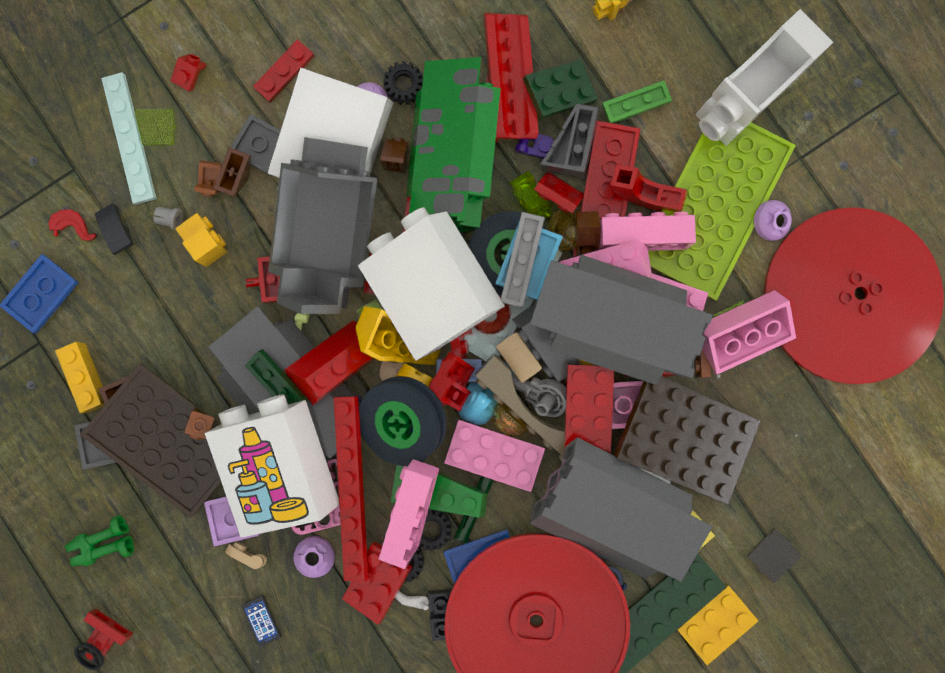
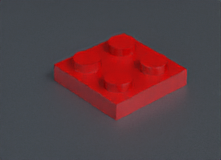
(560, 192)

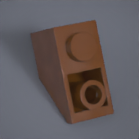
(587, 232)

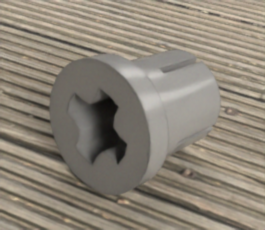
(168, 217)

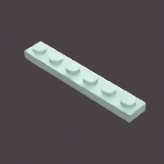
(128, 138)

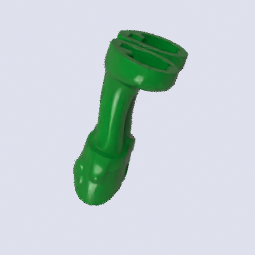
(90, 553)

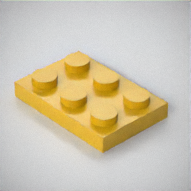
(717, 625)

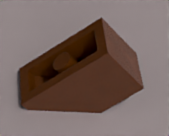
(395, 155)

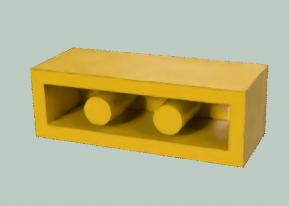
(81, 376)

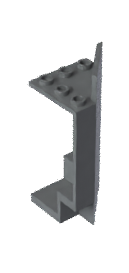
(322, 226)
(620, 320)

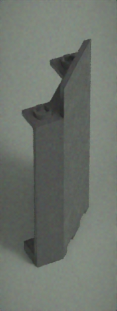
(285, 346)
(620, 513)

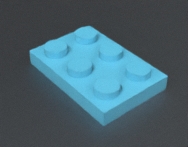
(545, 252)

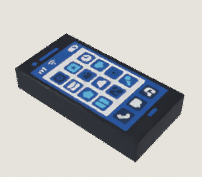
(261, 620)

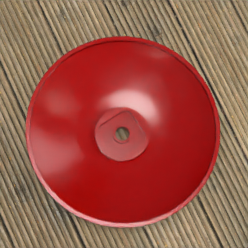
(834, 330)
(546, 576)

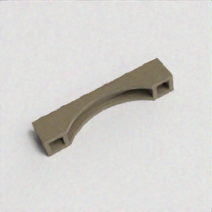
(498, 378)

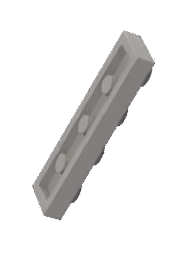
(522, 259)

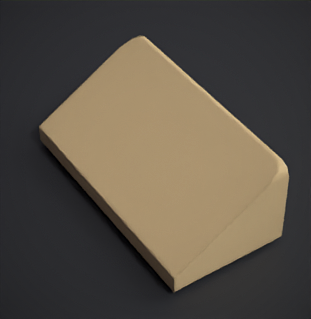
(518, 357)

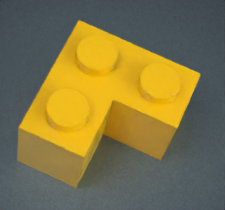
(202, 241)

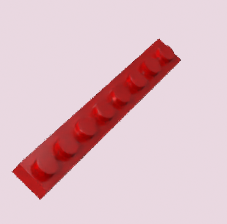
(351, 488)

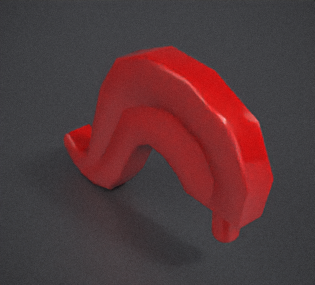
(66, 218)

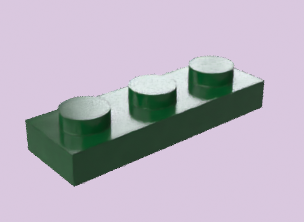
(273, 378)

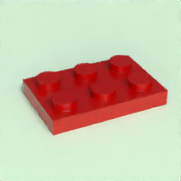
(379, 591)

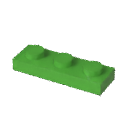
(636, 102)

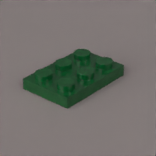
(559, 89)

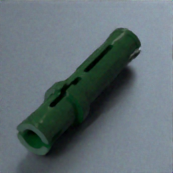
(468, 522)

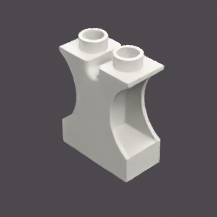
(762, 78)

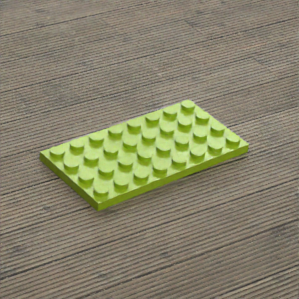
(723, 194)

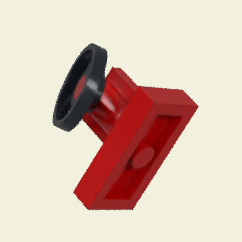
(105, 634)

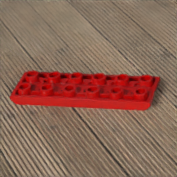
(508, 63)

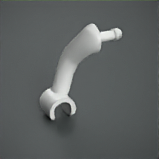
(413, 601)

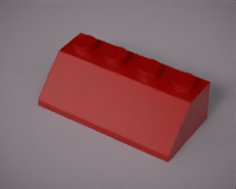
(329, 364)

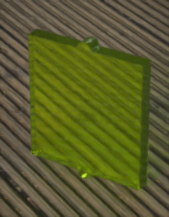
(156, 126)

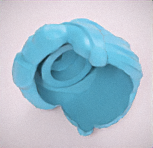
(478, 406)

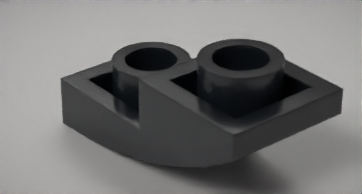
(113, 230)
(438, 604)

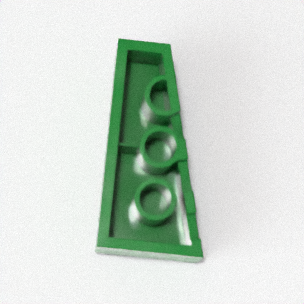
(451, 495)

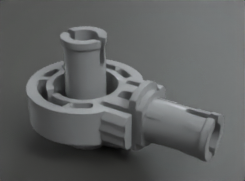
(543, 395)

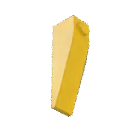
(383, 342)

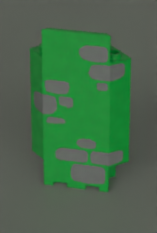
(453, 141)

